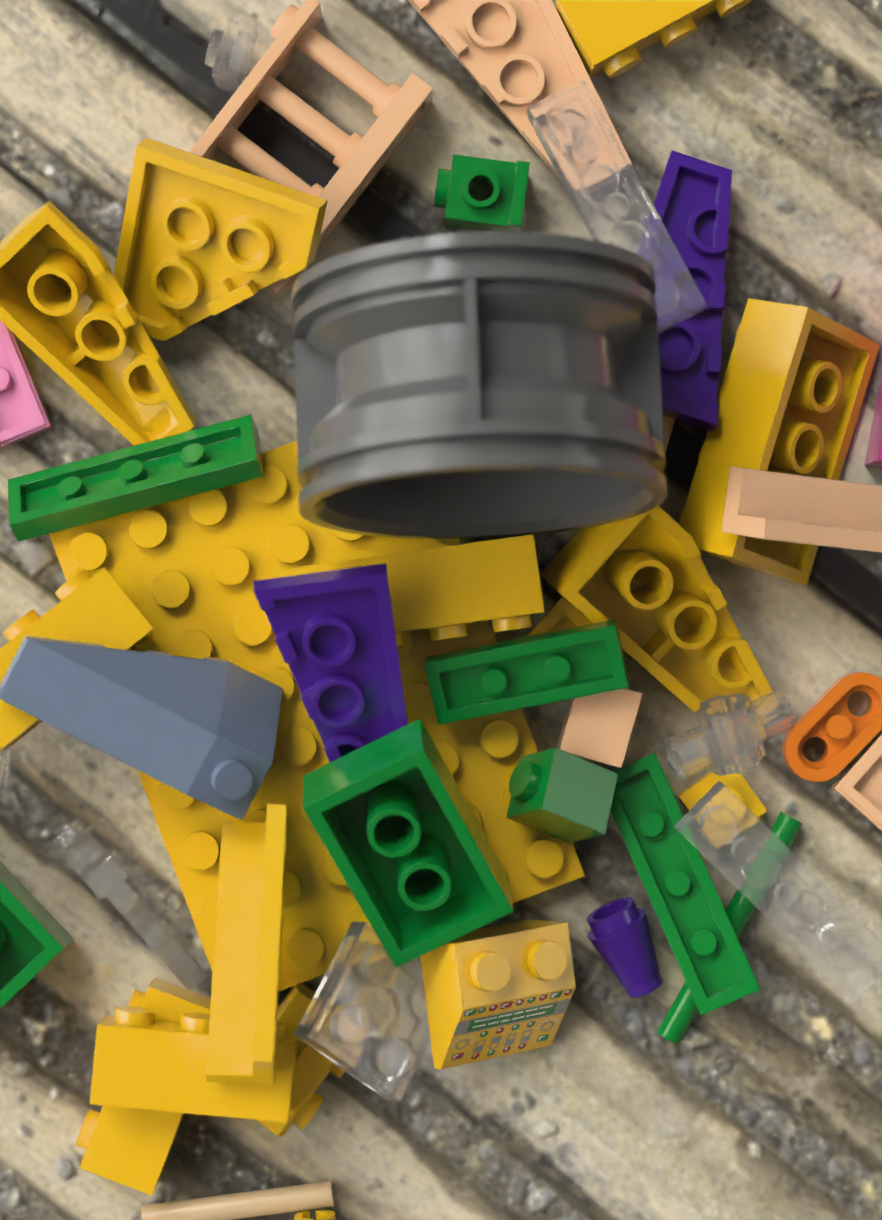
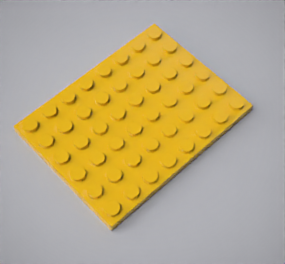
(192, 579)

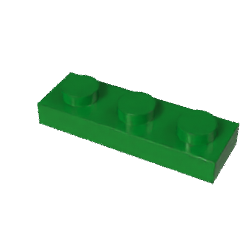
(526, 672)

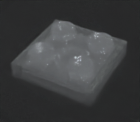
(369, 1014)

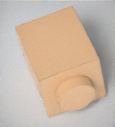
(600, 725)

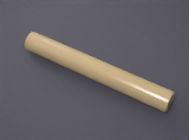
(244, 1203)

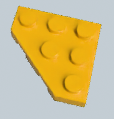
(206, 237)

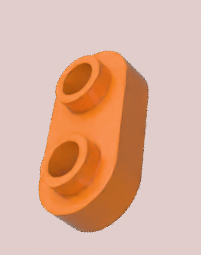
(837, 728)

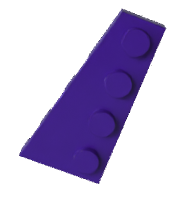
(696, 214)
(341, 651)

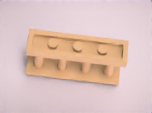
(355, 156)

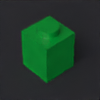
(561, 795)

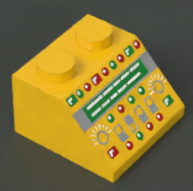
(497, 991)

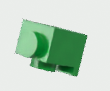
(498, 213)

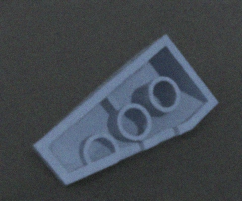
(169, 716)

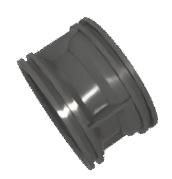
(478, 387)

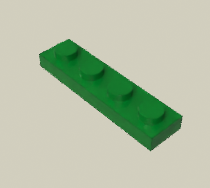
(134, 478)
(680, 887)

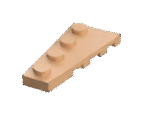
(513, 52)

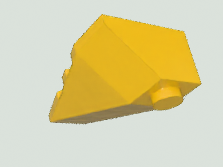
(81, 324)
(663, 603)

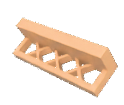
(803, 509)

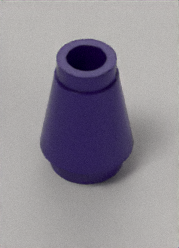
(626, 945)

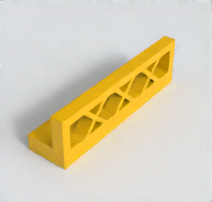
(247, 950)

